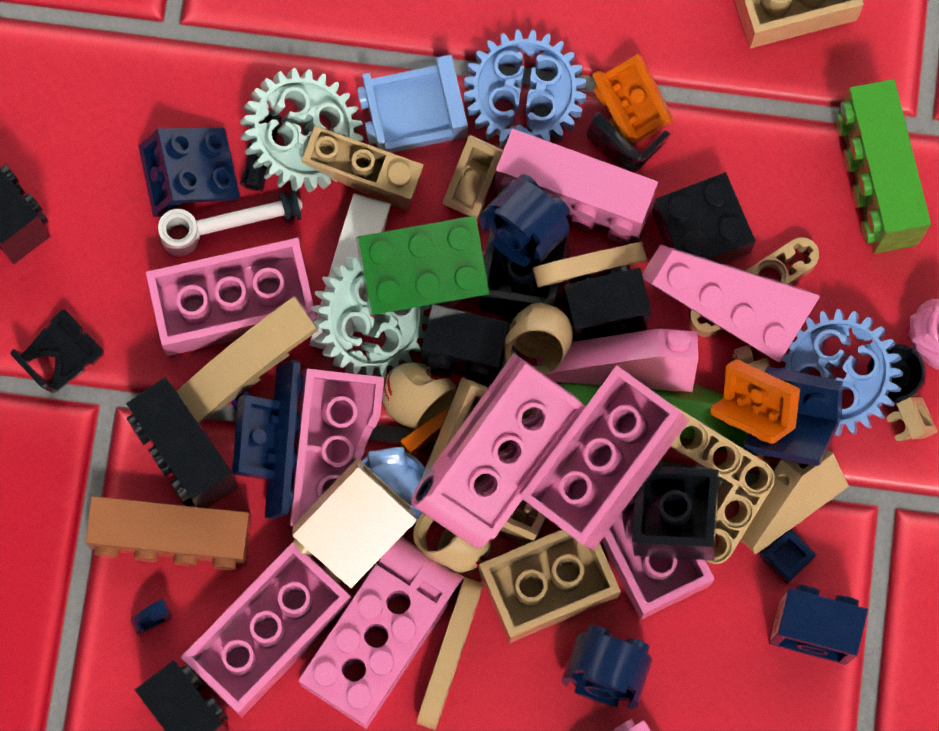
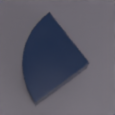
(151, 617)

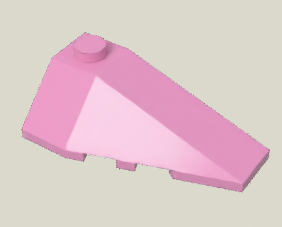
(654, 357)
(333, 430)

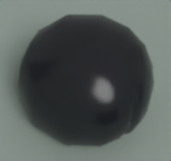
(913, 372)

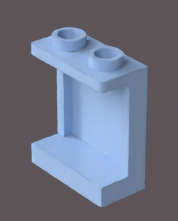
(414, 107)

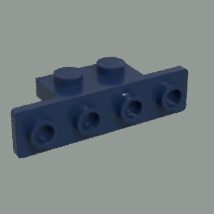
(267, 438)

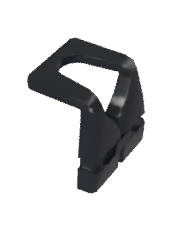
(618, 148)
(68, 345)

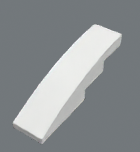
(363, 218)

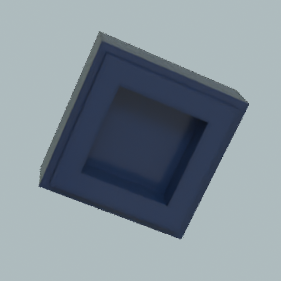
(788, 555)

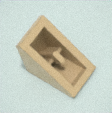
(523, 524)

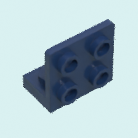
(187, 167)
(816, 419)

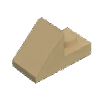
(473, 177)

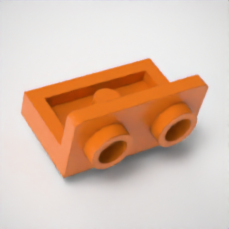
(632, 99)
(757, 402)

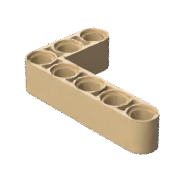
(733, 485)

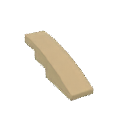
(246, 360)

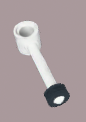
(289, 206)

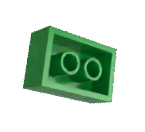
(422, 265)

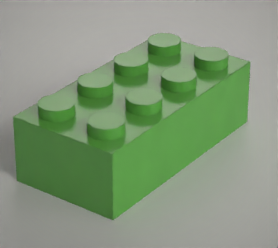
(882, 167)

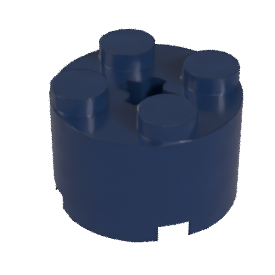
(525, 222)
(607, 667)

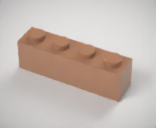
(168, 531)

